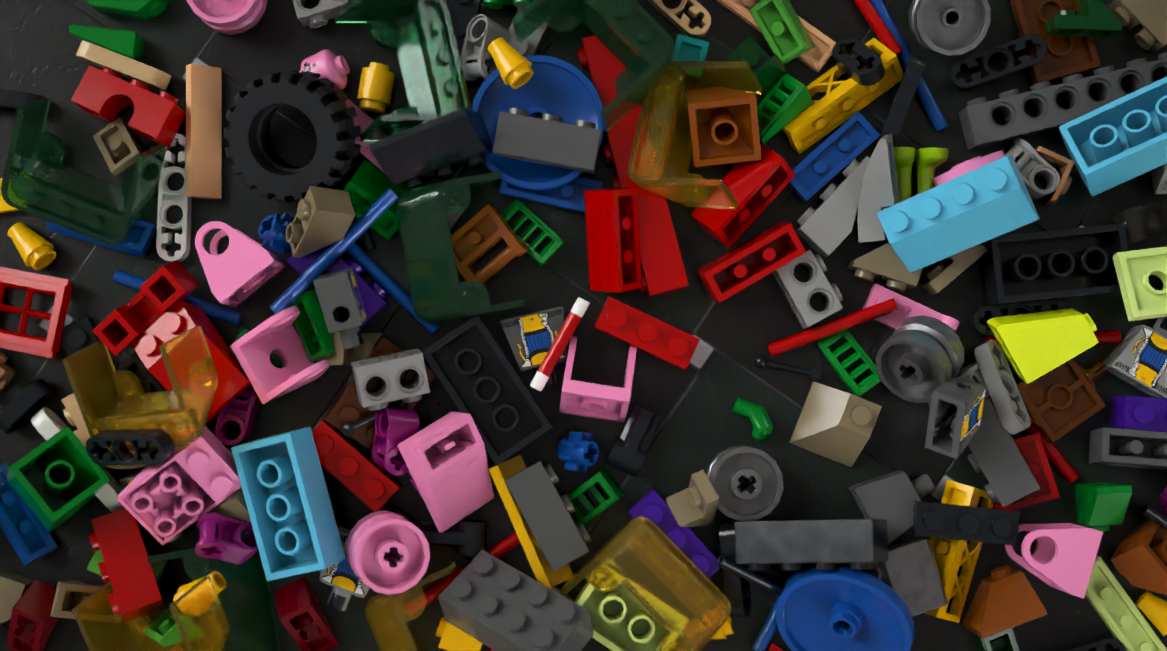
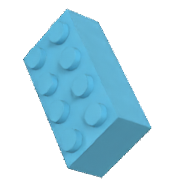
(1120, 138)
(288, 504)

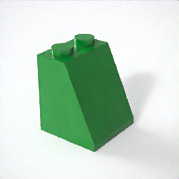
(57, 478)

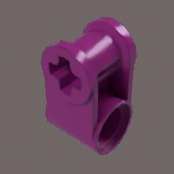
(243, 413)
(392, 428)
(225, 539)

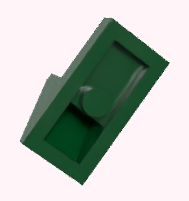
(1092, 21)
(766, 68)

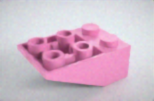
(449, 468)
(182, 487)

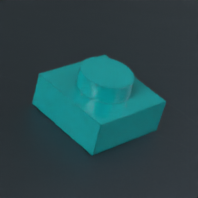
(690, 49)

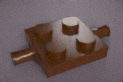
(1062, 398)

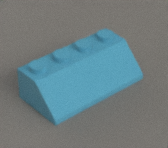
(959, 214)

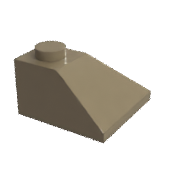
(834, 424)

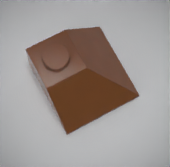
(723, 126)
(1143, 557)
(1002, 603)

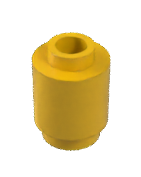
(375, 88)

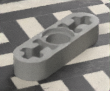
(1002, 387)

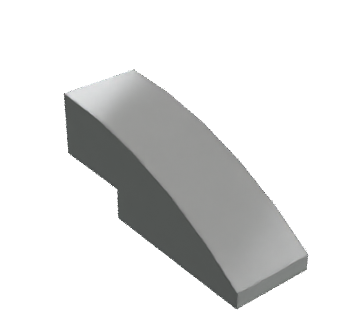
(877, 190)

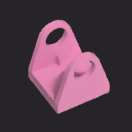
(240, 268)
(279, 338)
(596, 399)
(1062, 554)

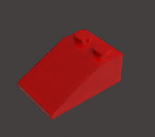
(176, 321)

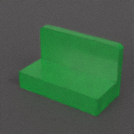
(365, 189)

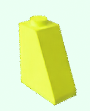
(1043, 339)

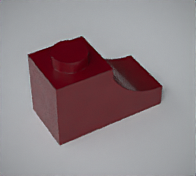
(304, 617)
(32, 619)

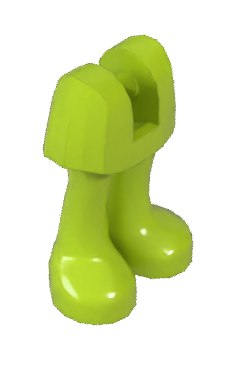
(926, 163)

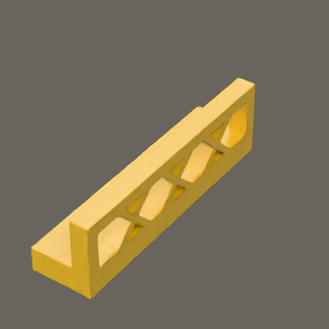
(841, 100)
(533, 551)
(953, 553)

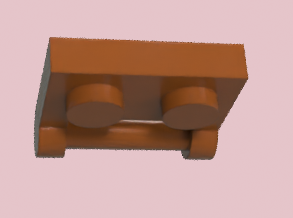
(478, 238)

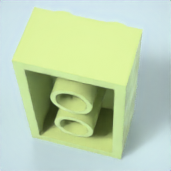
(621, 619)

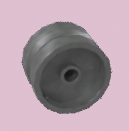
(952, 36)
(919, 358)
(764, 484)

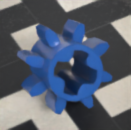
(273, 233)
(578, 451)

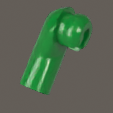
(758, 416)

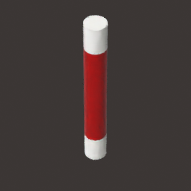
(559, 344)

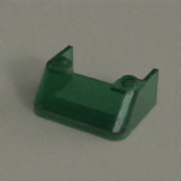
(623, 29)
(425, 54)
(67, 197)
(430, 251)
(244, 600)

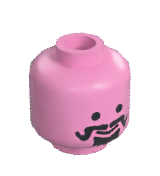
(328, 66)

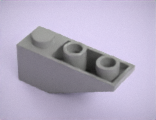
(835, 217)

